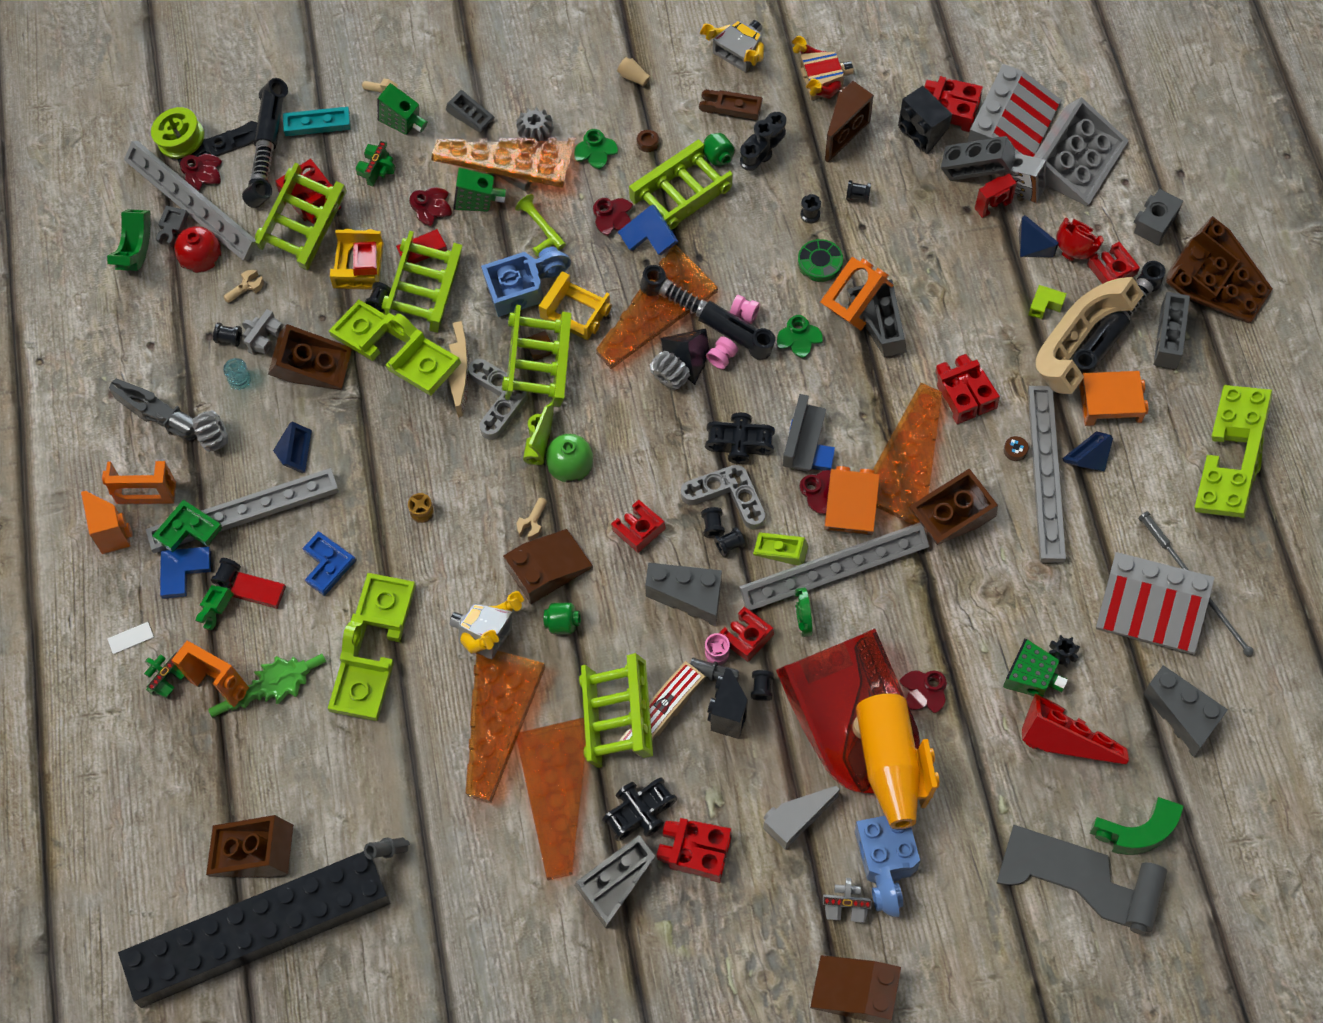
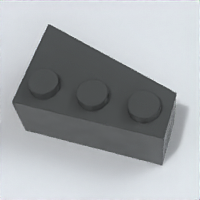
(883, 320)
(686, 589)
(1184, 707)
(614, 879)

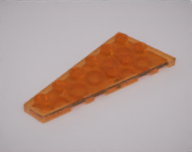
(512, 157)
(654, 314)
(909, 456)
(498, 710)
(554, 780)

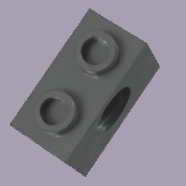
(1153, 227)

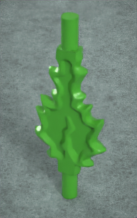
(275, 681)

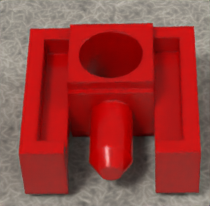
(995, 192)
(1123, 263)
(648, 520)
(755, 628)

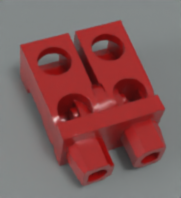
(959, 98)
(305, 193)
(966, 389)
(696, 849)

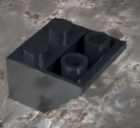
(923, 119)
(729, 708)

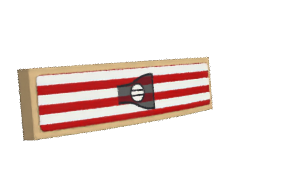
(459, 378)
(671, 698)

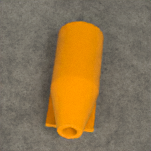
(893, 764)

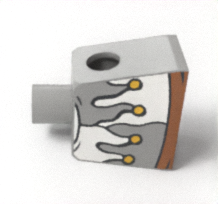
(1029, 175)

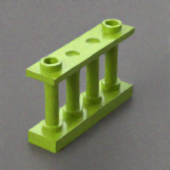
(677, 167)
(314, 235)
(444, 277)
(559, 348)
(638, 718)

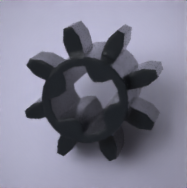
(1067, 647)

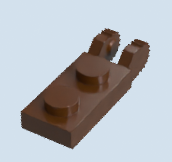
(731, 104)

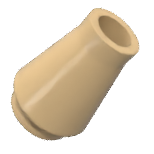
(632, 71)

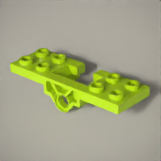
(417, 362)
(1239, 418)
(363, 681)

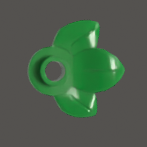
(596, 151)
(799, 339)

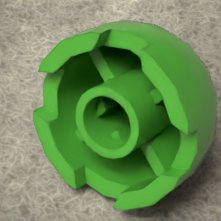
(569, 457)

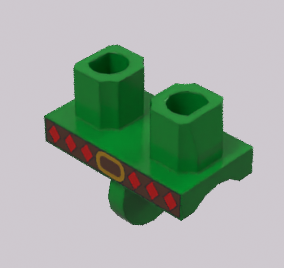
(379, 164)
(159, 684)

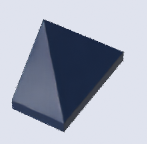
(1035, 241)
(294, 447)
(1092, 452)

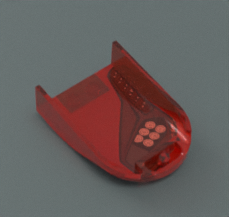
(825, 699)

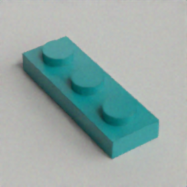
(316, 121)

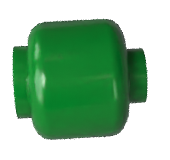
(718, 149)
(561, 618)

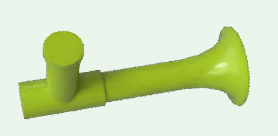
(526, 205)

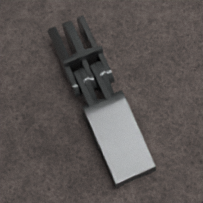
(154, 409)

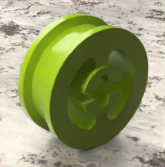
(167, 139)

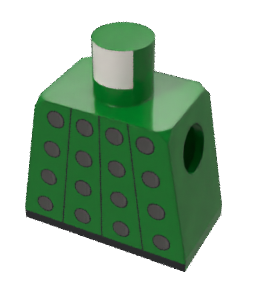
(399, 111)
(476, 191)
(1034, 671)

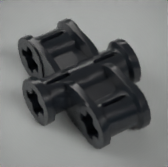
(759, 145)
(748, 438)
(639, 809)

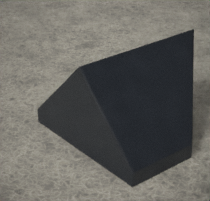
(690, 348)

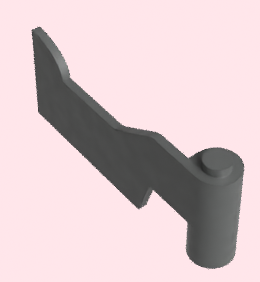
(1087, 874)

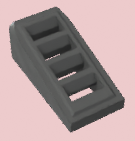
(462, 98)

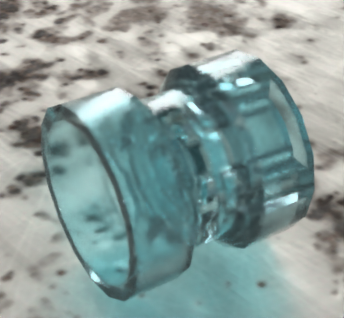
(237, 373)

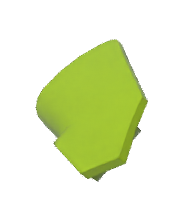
(539, 432)

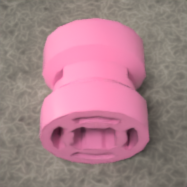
(745, 309)
(722, 353)
(717, 643)

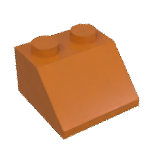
(105, 524)

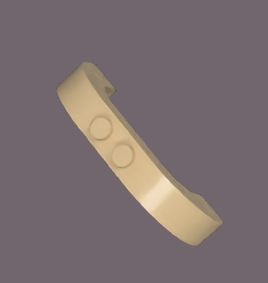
(1054, 355)

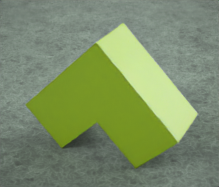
(1046, 298)

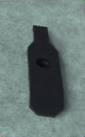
(230, 140)

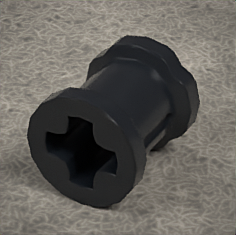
(858, 191)
(810, 212)
(378, 295)
(227, 334)
(713, 522)
(729, 541)
(225, 573)
(762, 685)

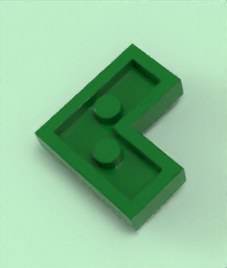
(184, 521)

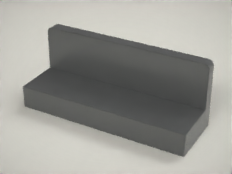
(803, 435)

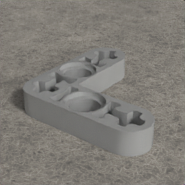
(515, 402)
(728, 485)

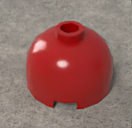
(1077, 240)
(197, 249)

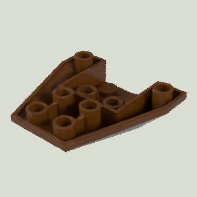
(1219, 273)

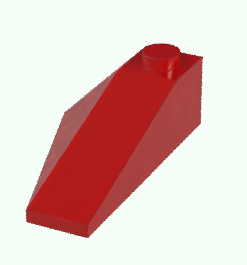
(1055, 732)

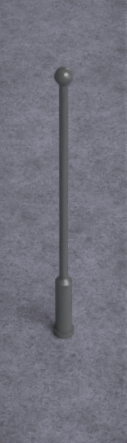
(1165, 543)

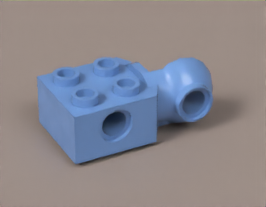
(518, 277)
(886, 858)

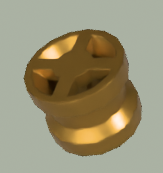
(418, 502)

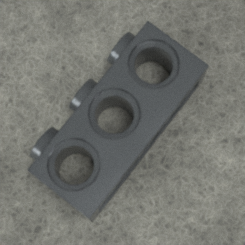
(978, 158)
(1171, 330)

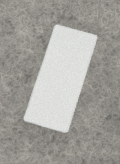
(130, 637)

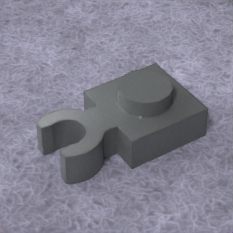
(171, 221)

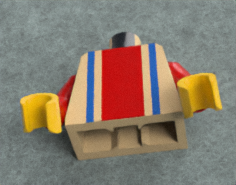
(821, 70)

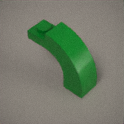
(133, 242)
(1142, 838)

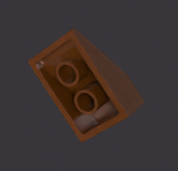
(849, 117)
(309, 359)
(955, 508)
(546, 564)
(250, 848)
(856, 988)

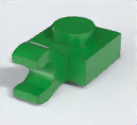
(213, 602)

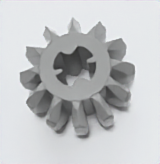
(535, 124)
(669, 370)
(210, 431)

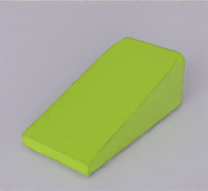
(781, 548)

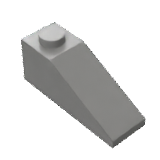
(795, 816)

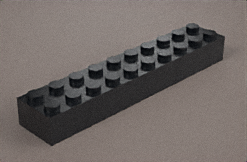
(252, 929)

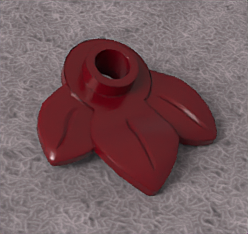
(203, 171)
(432, 206)
(614, 216)
(818, 497)
(922, 693)

